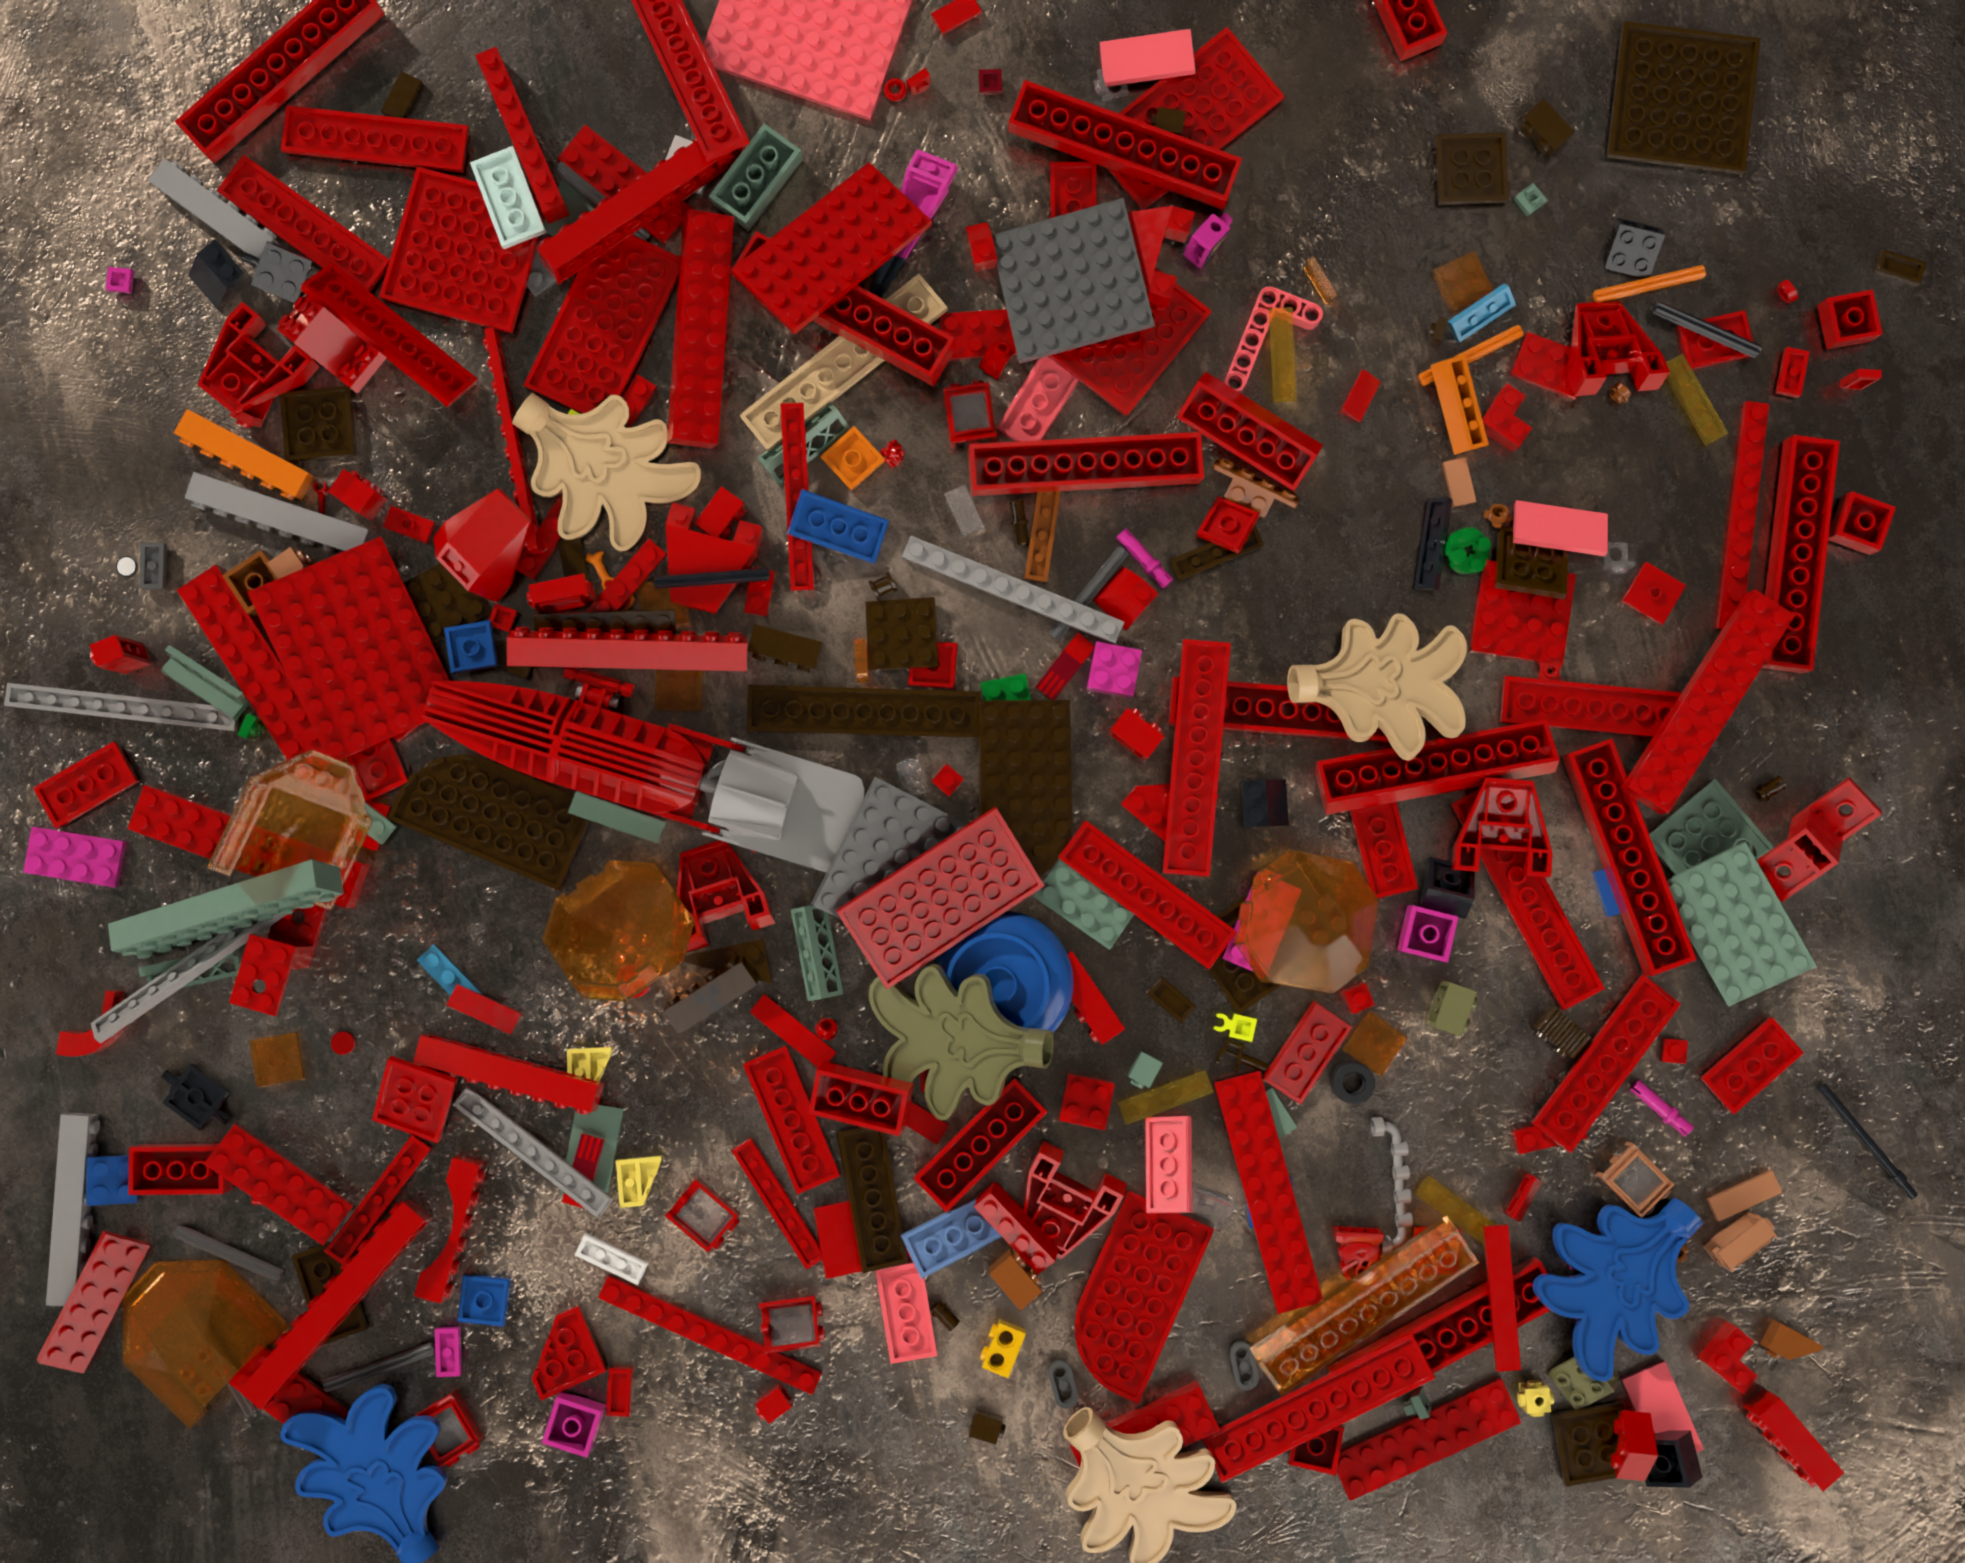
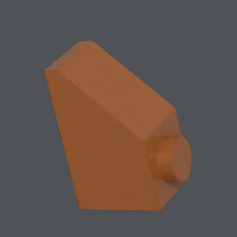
(1787, 1343)

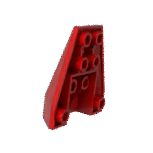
(484, 544)

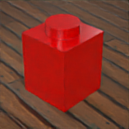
(948, 780)
(1357, 998)
(773, 1403)

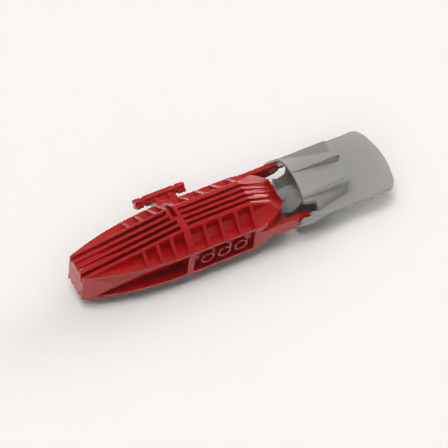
(763, 799)

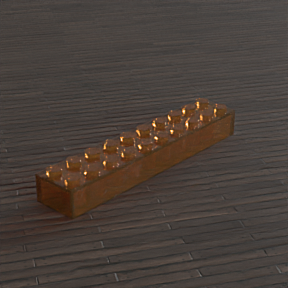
(1363, 1305)

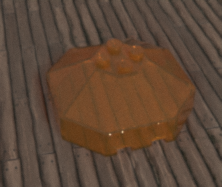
(1308, 922)
(618, 931)

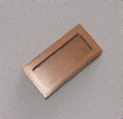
(1459, 482)

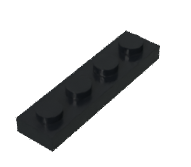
(1433, 543)

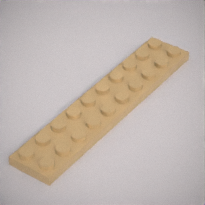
(833, 369)

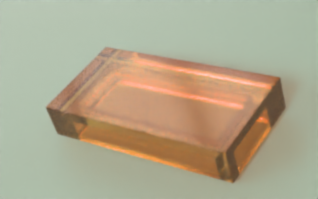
(1320, 280)

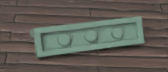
(813, 427)
(204, 684)
(616, 817)
(812, 953)
(160, 968)

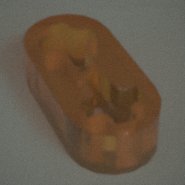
(861, 660)

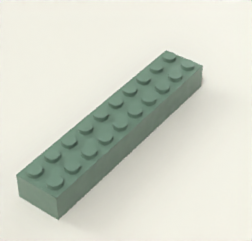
(226, 909)

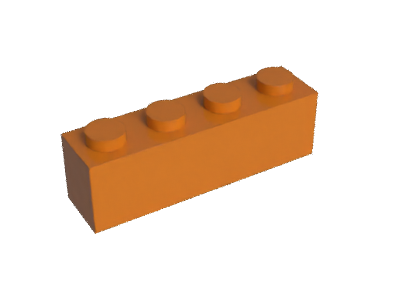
(1459, 404)

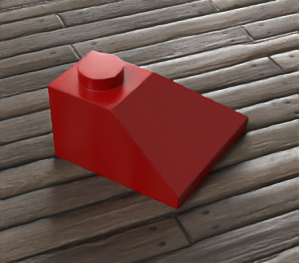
(1125, 596)

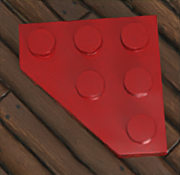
(1150, 806)
(568, 1355)

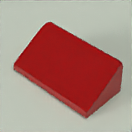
(1360, 396)
(1523, 1197)

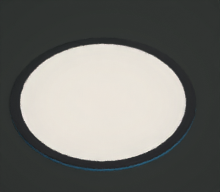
(126, 566)

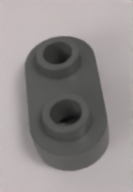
(1242, 1365)
(1063, 1383)

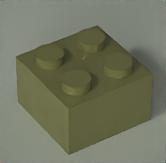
(1451, 1008)

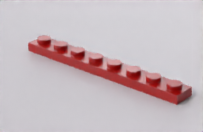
(794, 481)

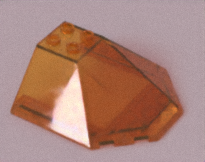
(294, 816)
(193, 1331)

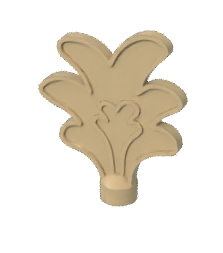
(603, 464)
(1388, 683)
(1142, 1486)

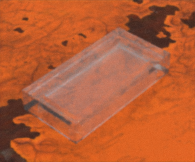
(964, 510)

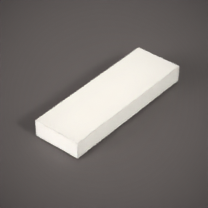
(611, 1258)

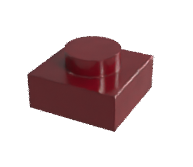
(990, 82)

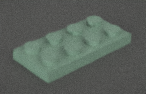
(1083, 904)

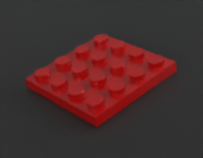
(1520, 622)

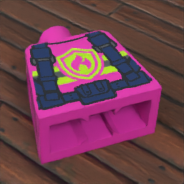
(1207, 239)

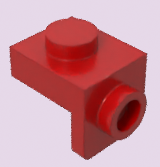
(996, 358)

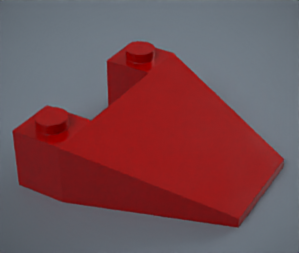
(1148, 232)
(1608, 343)
(243, 373)
(702, 553)
(1505, 819)
(716, 886)
(1065, 1207)

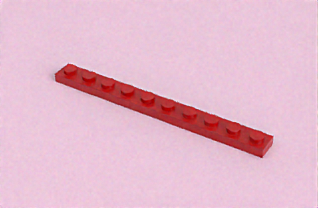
(514, 449)
(1743, 509)
(531, 565)
(709, 1334)

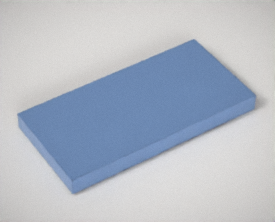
(948, 1238)

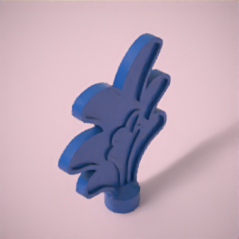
(1622, 1281)
(369, 1473)

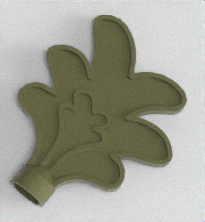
(955, 1037)

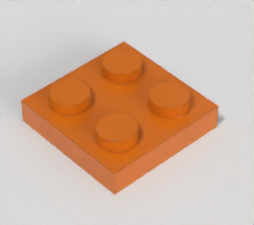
(852, 458)

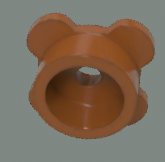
(1498, 510)

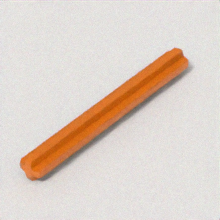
(1649, 284)
(1480, 350)

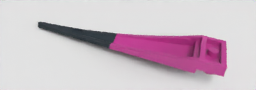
(926, 186)

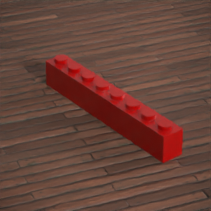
(522, 135)
(509, 1073)

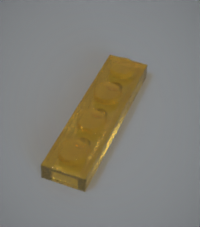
(1282, 354)
(1695, 400)
(1165, 1097)
(1454, 1207)

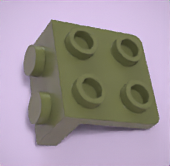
(1578, 1387)

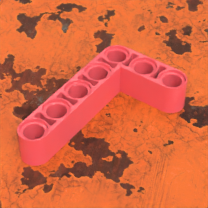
(1258, 332)

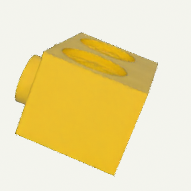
(1008, 1350)

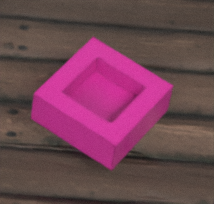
(119, 280)

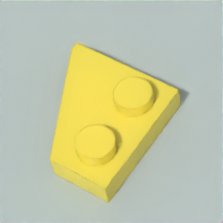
(588, 1061)
(636, 1179)

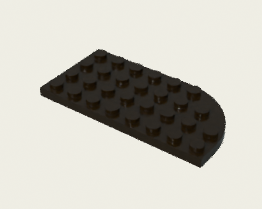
(1028, 773)
(493, 815)

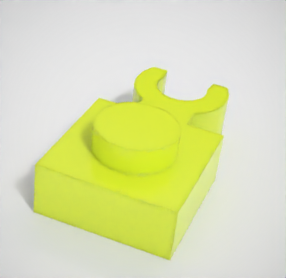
(1240, 1026)

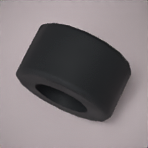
(1352, 1097)

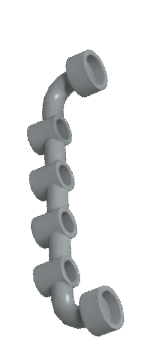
(1400, 1173)

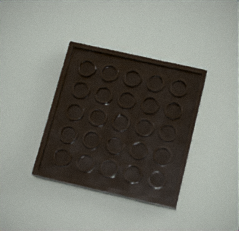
(1683, 97)

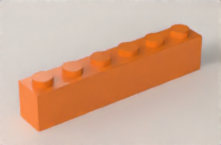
(244, 455)

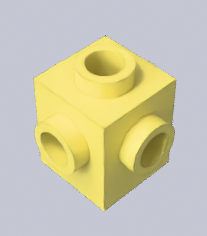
(1529, 1392)

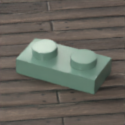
(381, 826)

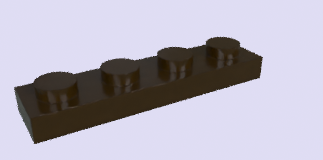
(1211, 556)

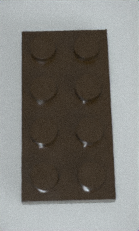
(314, 1271)

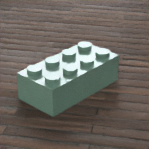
(756, 177)

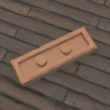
(1744, 1195)

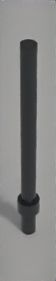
(1896, 1176)

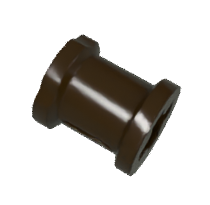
(882, 585)

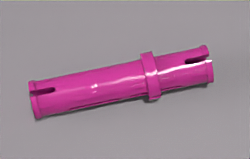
(1147, 561)
(1669, 1114)

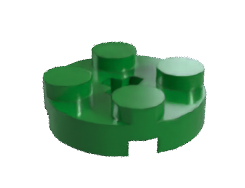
(1479, 548)

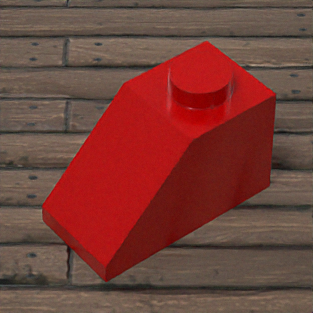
(981, 246)

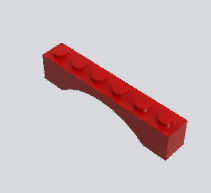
(463, 1181)

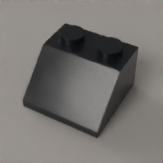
(218, 274)
(1263, 803)
(1447, 889)
(1676, 1461)

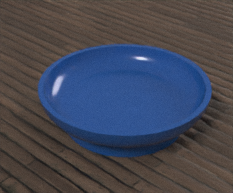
(1024, 965)

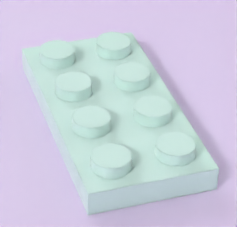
(508, 197)

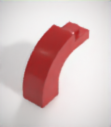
(79, 1043)

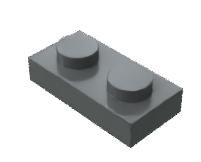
(153, 566)

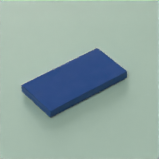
(838, 526)

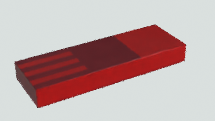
(1065, 666)
(586, 1160)

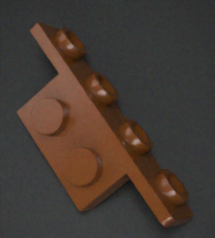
(1252, 491)

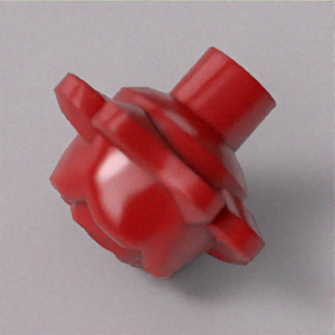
(893, 453)

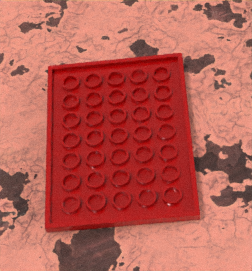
(351, 647)

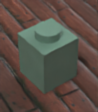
(1144, 1070)

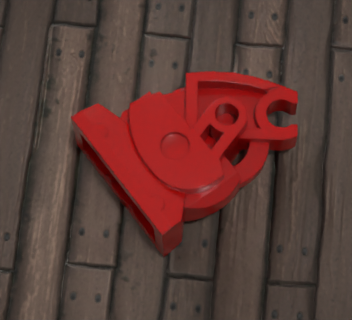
(1357, 1248)

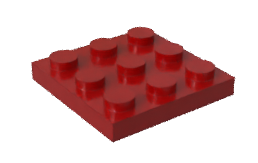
(414, 1099)

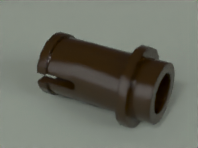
(1765, 791)
(944, 1315)

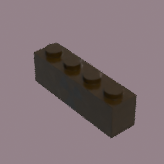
(710, 994)

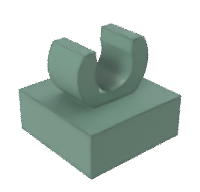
(1530, 199)
(1418, 1403)

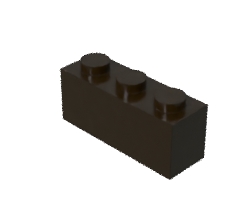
(785, 648)

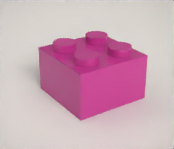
(1114, 670)
(1427, 933)
(574, 1424)

